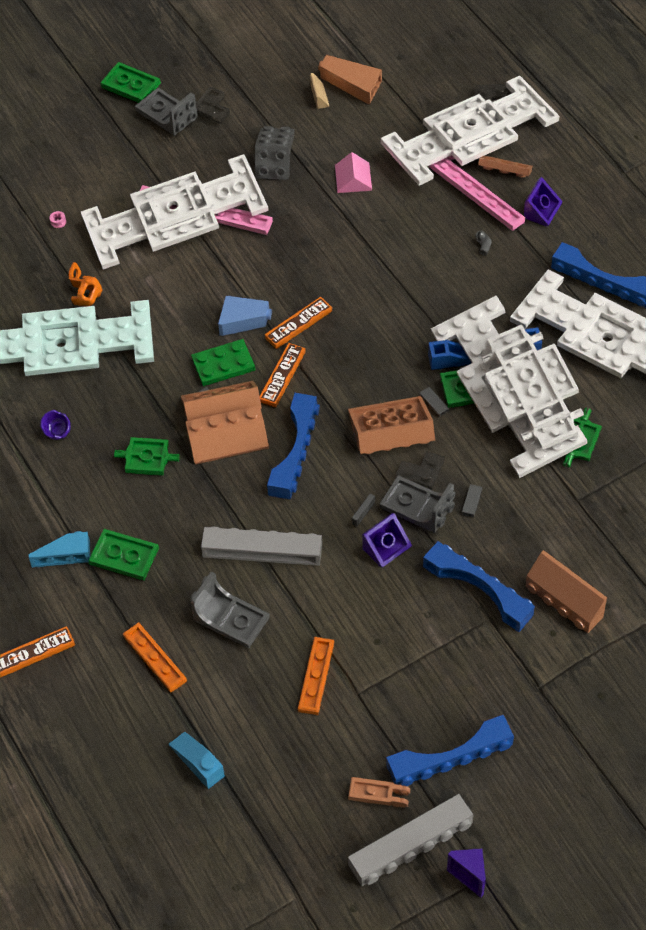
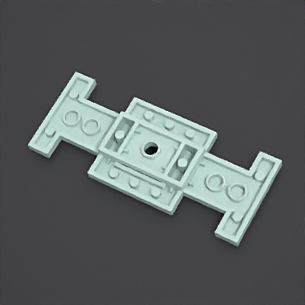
(82, 343)

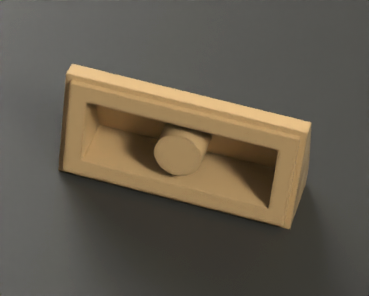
(318, 92)

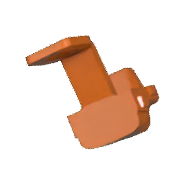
(88, 282)

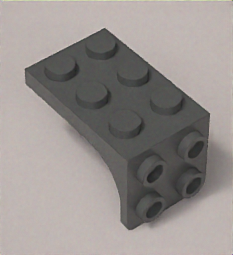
(167, 111)
(273, 153)
(418, 503)
(226, 613)

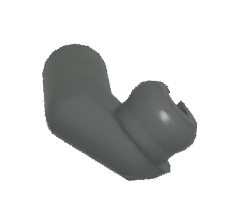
(485, 242)

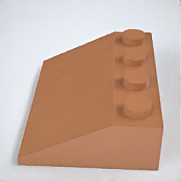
(391, 425)

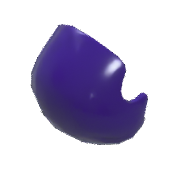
(55, 425)

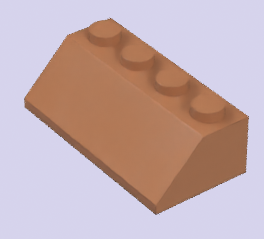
(220, 400)
(227, 434)
(566, 592)

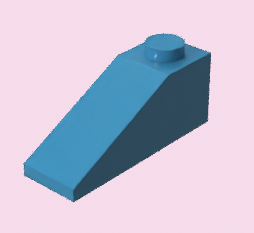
(65, 550)
(198, 759)

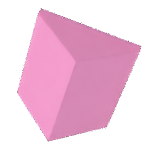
(353, 174)

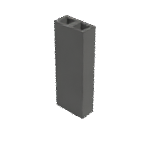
(434, 402)
(472, 500)
(363, 510)

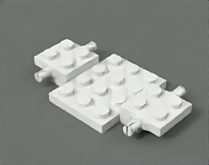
(532, 386)

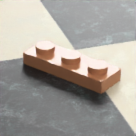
(505, 166)

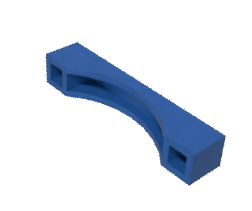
(571, 262)
(451, 354)
(283, 476)
(447, 564)
(412, 766)

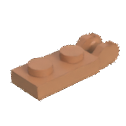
(377, 792)

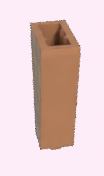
(351, 77)

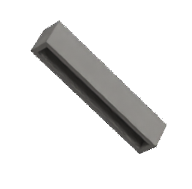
(261, 546)
(410, 840)

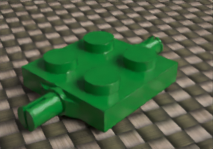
(591, 432)
(146, 456)

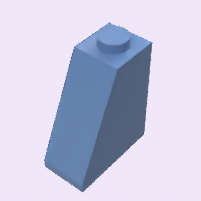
(243, 315)

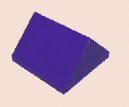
(541, 203)
(385, 540)
(468, 869)

